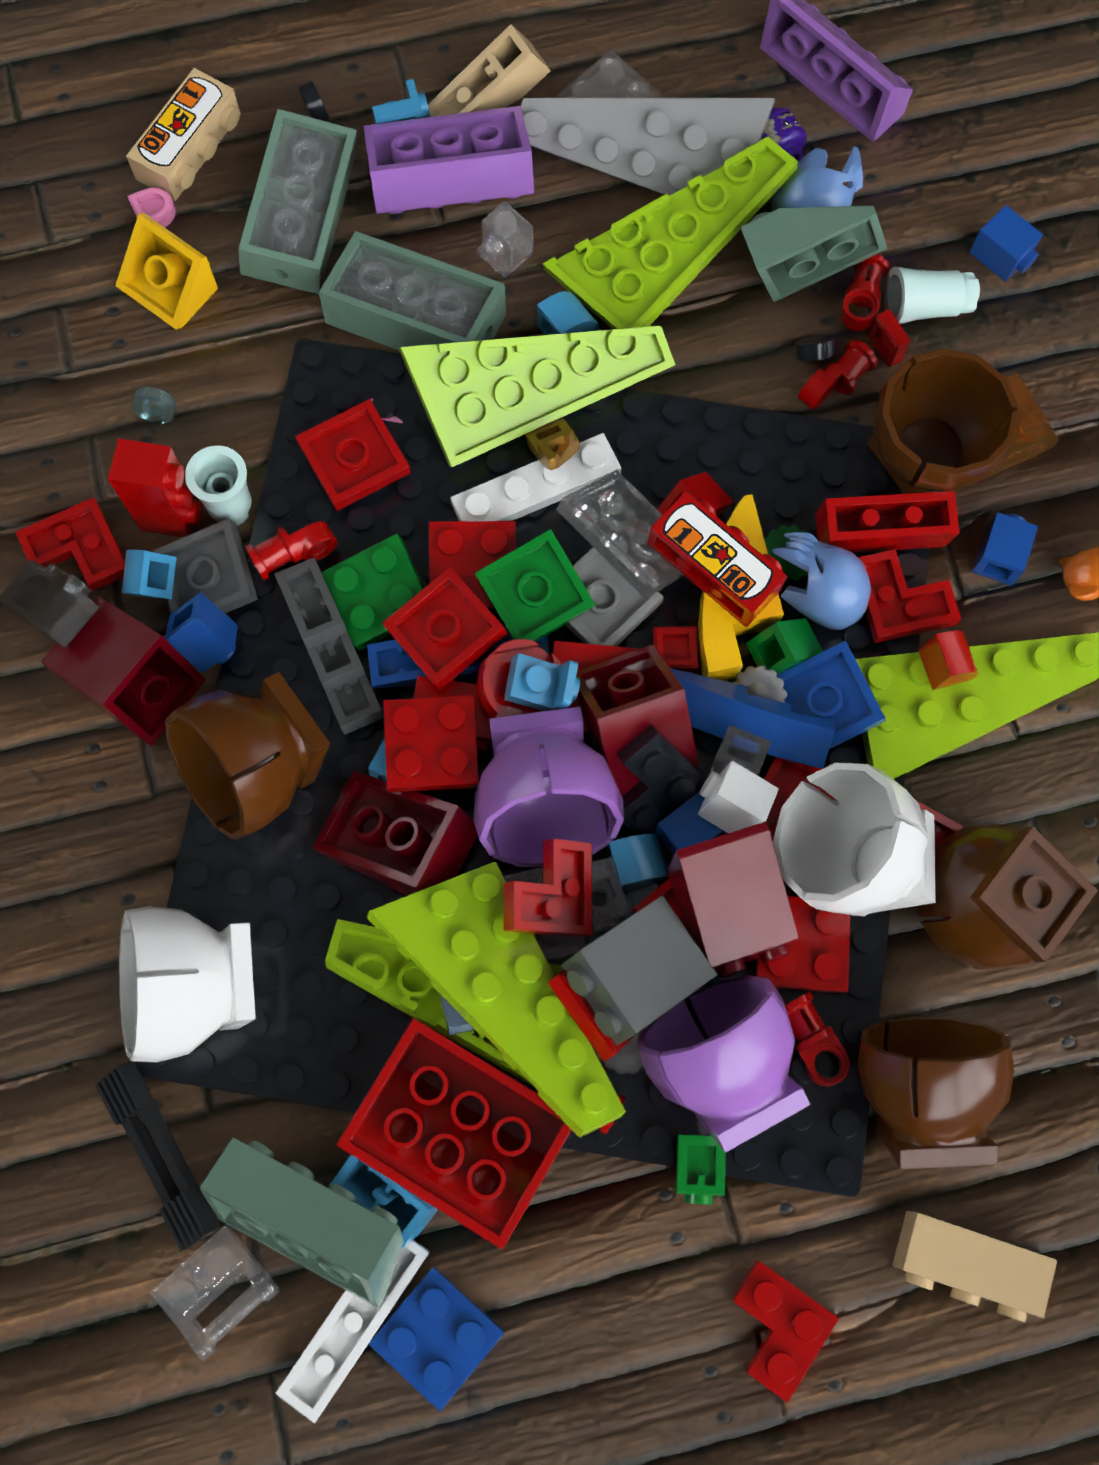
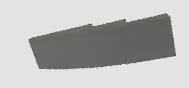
(329, 646)

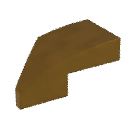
(553, 443)

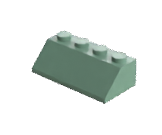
(305, 1219)

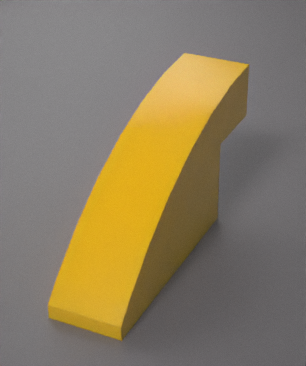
(716, 627)

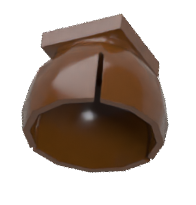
(943, 422)
(245, 754)
(1005, 894)
(936, 1088)

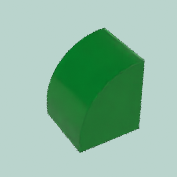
(784, 645)

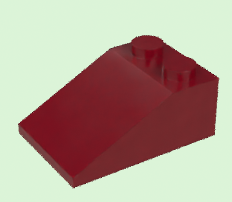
(396, 836)

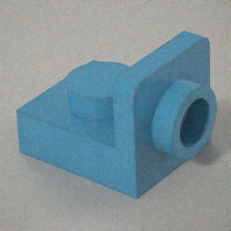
(411, 108)
(541, 683)

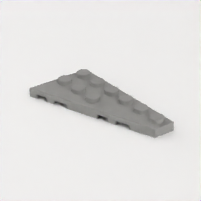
(646, 139)

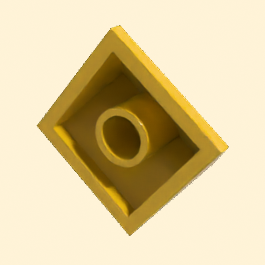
(165, 273)

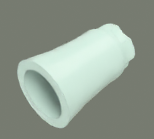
(929, 293)
(219, 480)

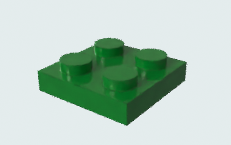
(373, 588)
(535, 589)

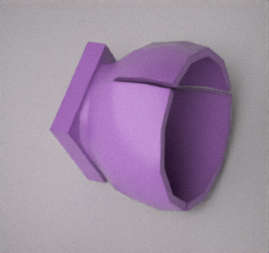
(544, 788)
(738, 1074)

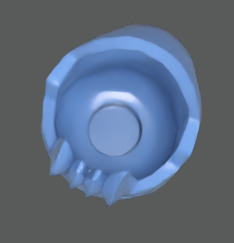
(819, 186)
(836, 582)

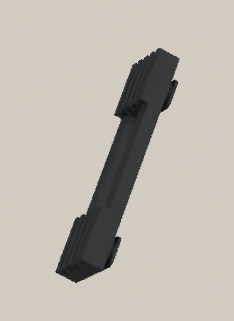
(185, 1214)

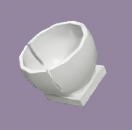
(856, 852)
(180, 982)

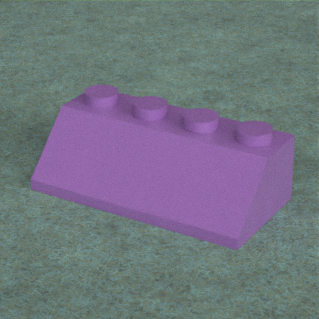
(834, 67)
(449, 159)

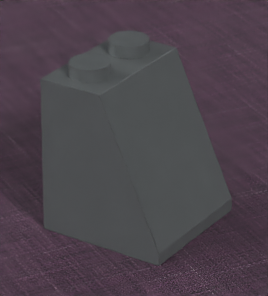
(638, 970)

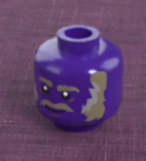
(786, 132)

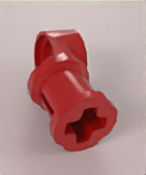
(864, 293)
(839, 376)
(309, 542)
(815, 1038)

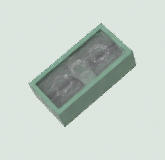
(297, 201)
(408, 297)

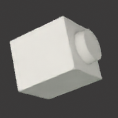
(736, 798)

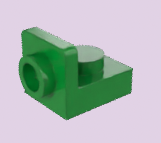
(699, 1169)

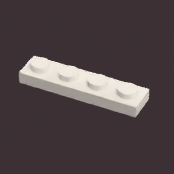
(535, 485)
(343, 1340)

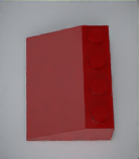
(456, 1133)

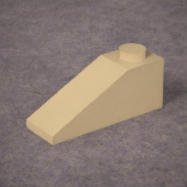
(494, 78)

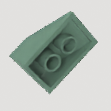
(810, 244)

